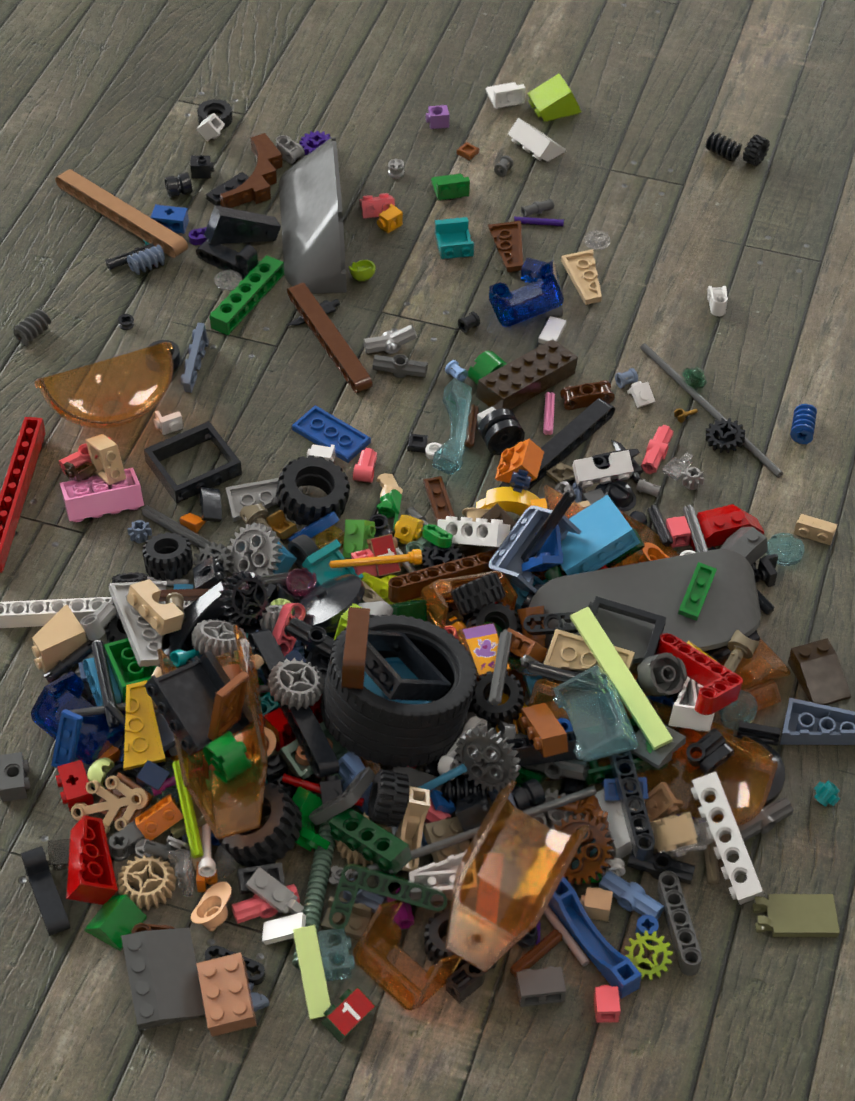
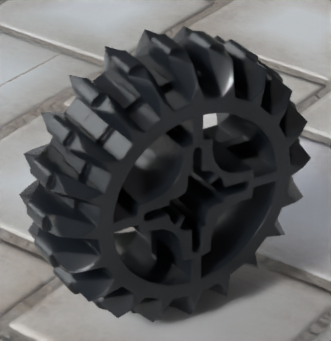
(234, 600)

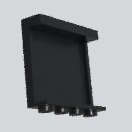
(188, 700)

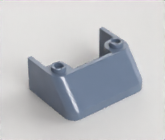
(508, 556)

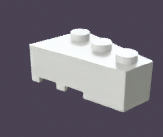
(683, 710)

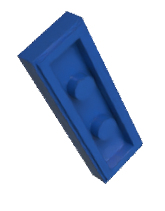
(67, 738)

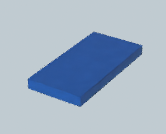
(328, 430)

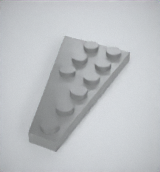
(140, 633)

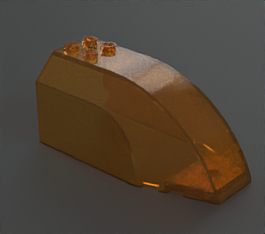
(505, 881)

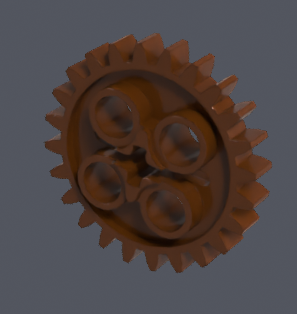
(588, 866)

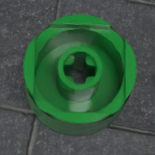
(485, 364)
(227, 757)

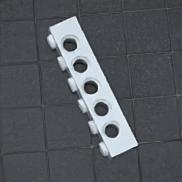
(751, 887)

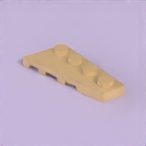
(584, 275)

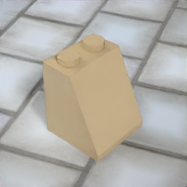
(57, 639)

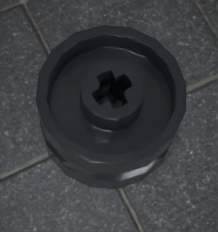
(500, 430)

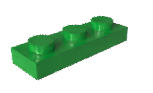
(697, 591)

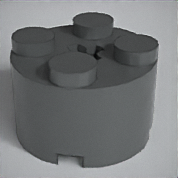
(661, 675)

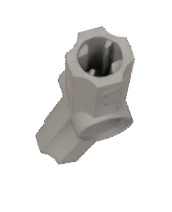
(390, 340)

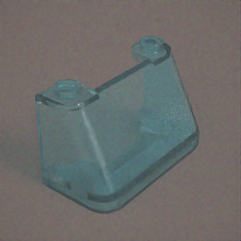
(596, 715)

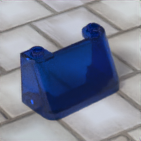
(528, 300)
(66, 693)

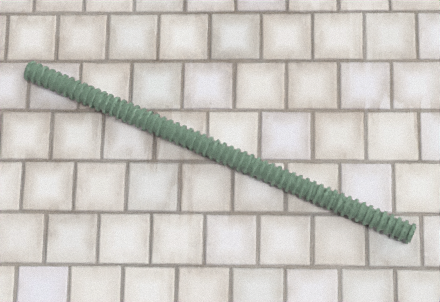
(319, 875)

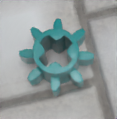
(826, 793)

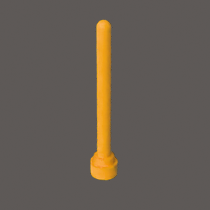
(413, 557)

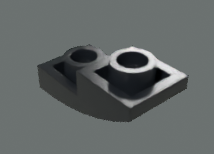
(211, 504)

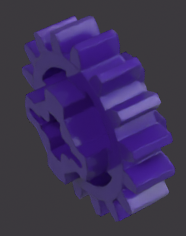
(313, 141)

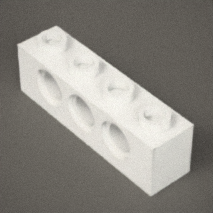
(475, 533)

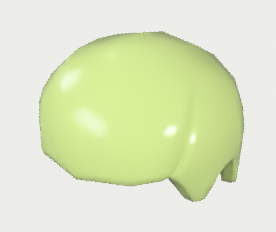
(99, 770)

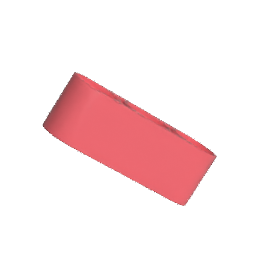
(287, 641)

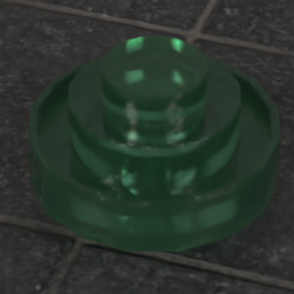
(694, 377)

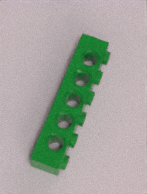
(246, 295)

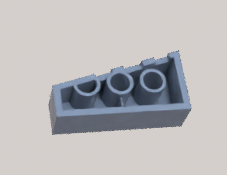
(817, 725)

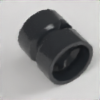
(178, 184)
(528, 795)

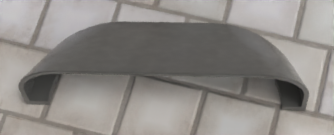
(314, 222)
(660, 589)

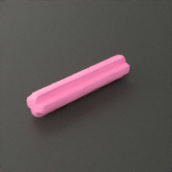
(549, 413)

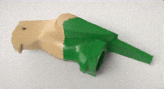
(389, 497)

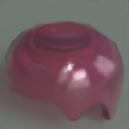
(301, 581)

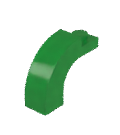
(307, 803)

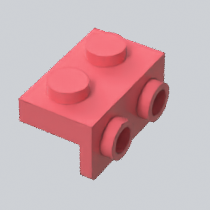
(373, 206)

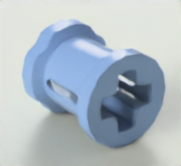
(456, 370)

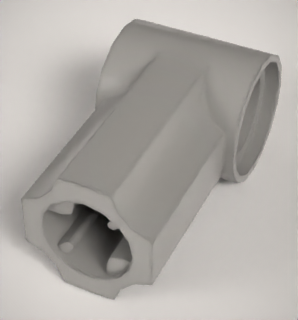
(96, 622)

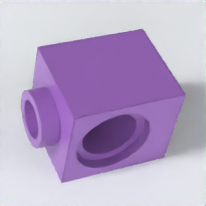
(438, 117)

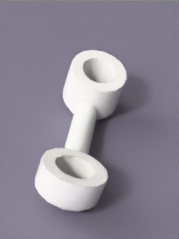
(448, 762)

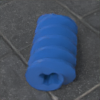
(803, 423)

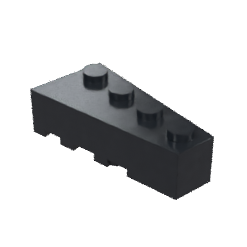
(240, 226)

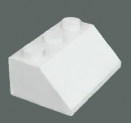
(534, 141)

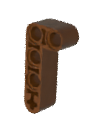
(355, 648)

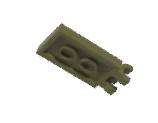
(797, 915)

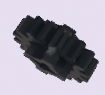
(725, 435)
(439, 555)

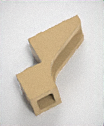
(412, 825)

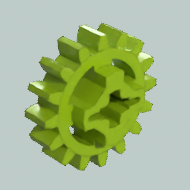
(658, 950)

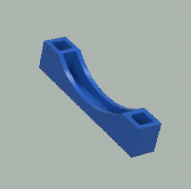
(612, 965)

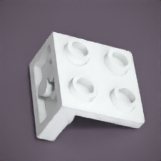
(506, 94)

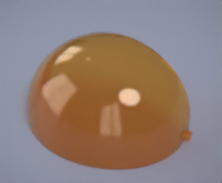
(112, 389)

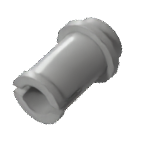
(648, 488)

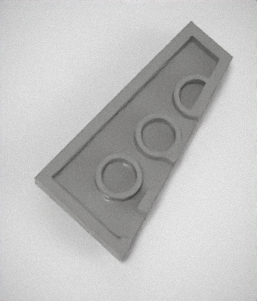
(252, 494)

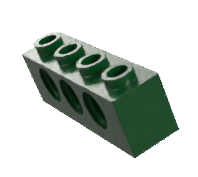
(370, 841)

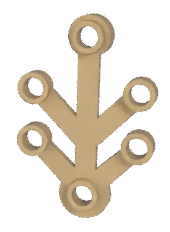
(112, 802)

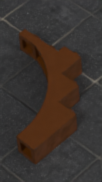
(258, 184)

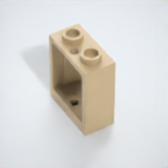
(109, 461)

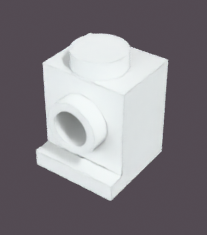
(323, 451)

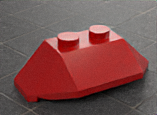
(722, 522)

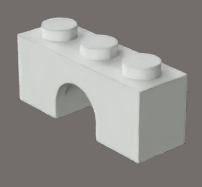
(587, 473)

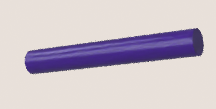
(540, 221)

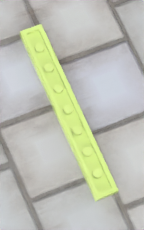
(617, 671)

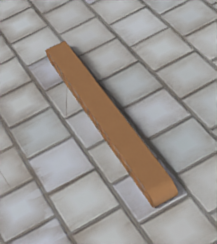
(121, 213)

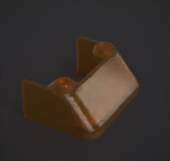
(440, 592)
(392, 967)

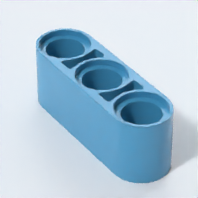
(92, 678)

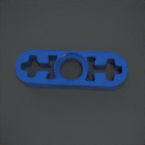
(318, 526)

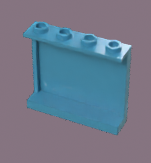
(602, 538)

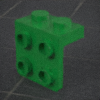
(451, 186)

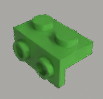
(356, 536)

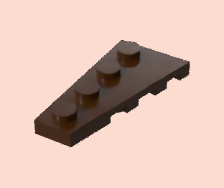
(509, 244)

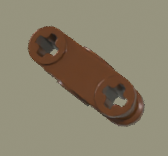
(586, 394)

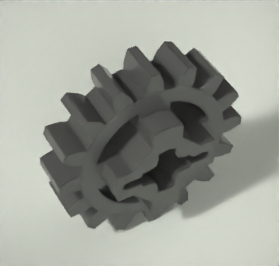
(209, 551)

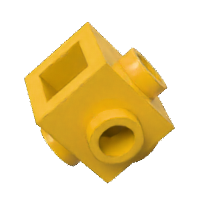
(408, 529)

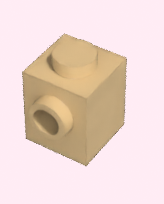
(597, 903)

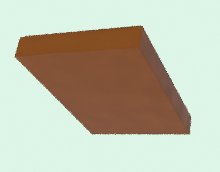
(228, 705)

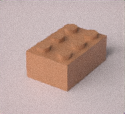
(226, 994)

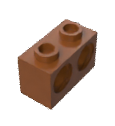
(522, 645)

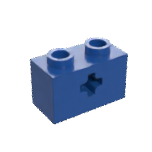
(171, 217)

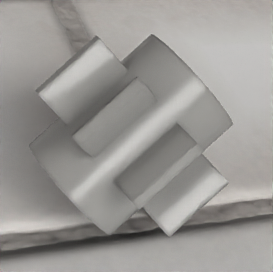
(692, 478)

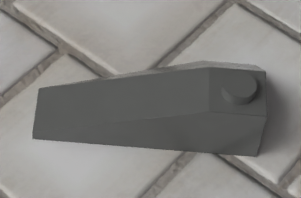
(748, 543)

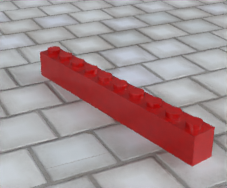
(18, 481)

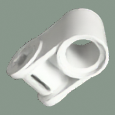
(717, 300)

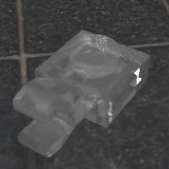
(676, 466)

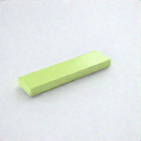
(312, 971)

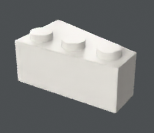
(616, 826)
(437, 876)

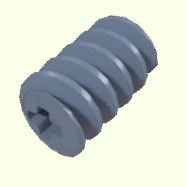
(146, 259)

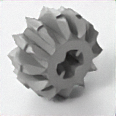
(270, 618)

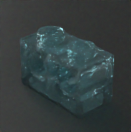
(335, 954)

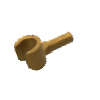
(681, 414)

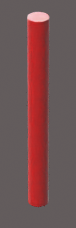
(310, 786)

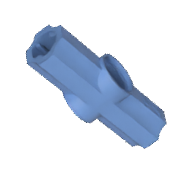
(631, 895)

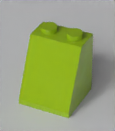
(553, 99)

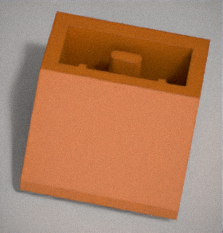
(523, 456)

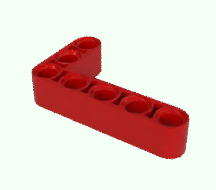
(719, 682)

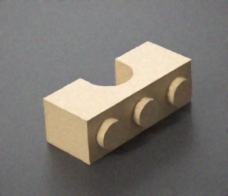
(145, 600)

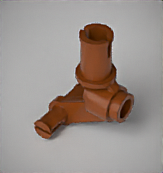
(587, 806)

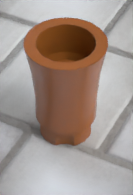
(523, 613)

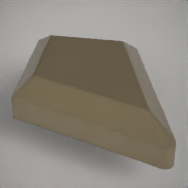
(561, 473)

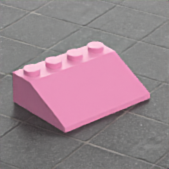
(95, 497)

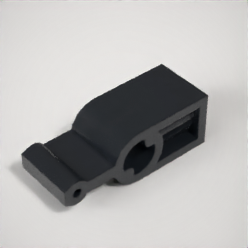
(465, 981)

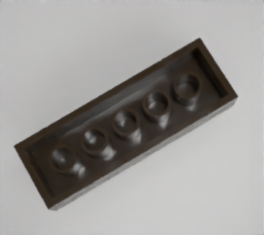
(527, 376)

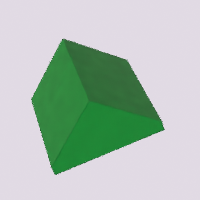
(114, 920)

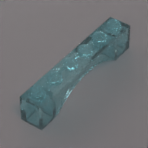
(457, 401)

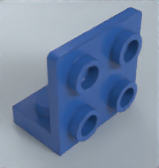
(548, 556)

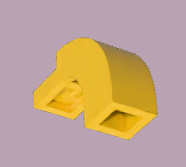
(507, 499)

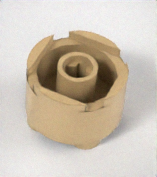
(673, 832)

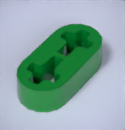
(437, 536)

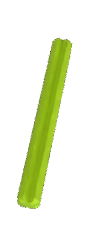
(188, 814)

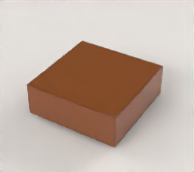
(468, 151)

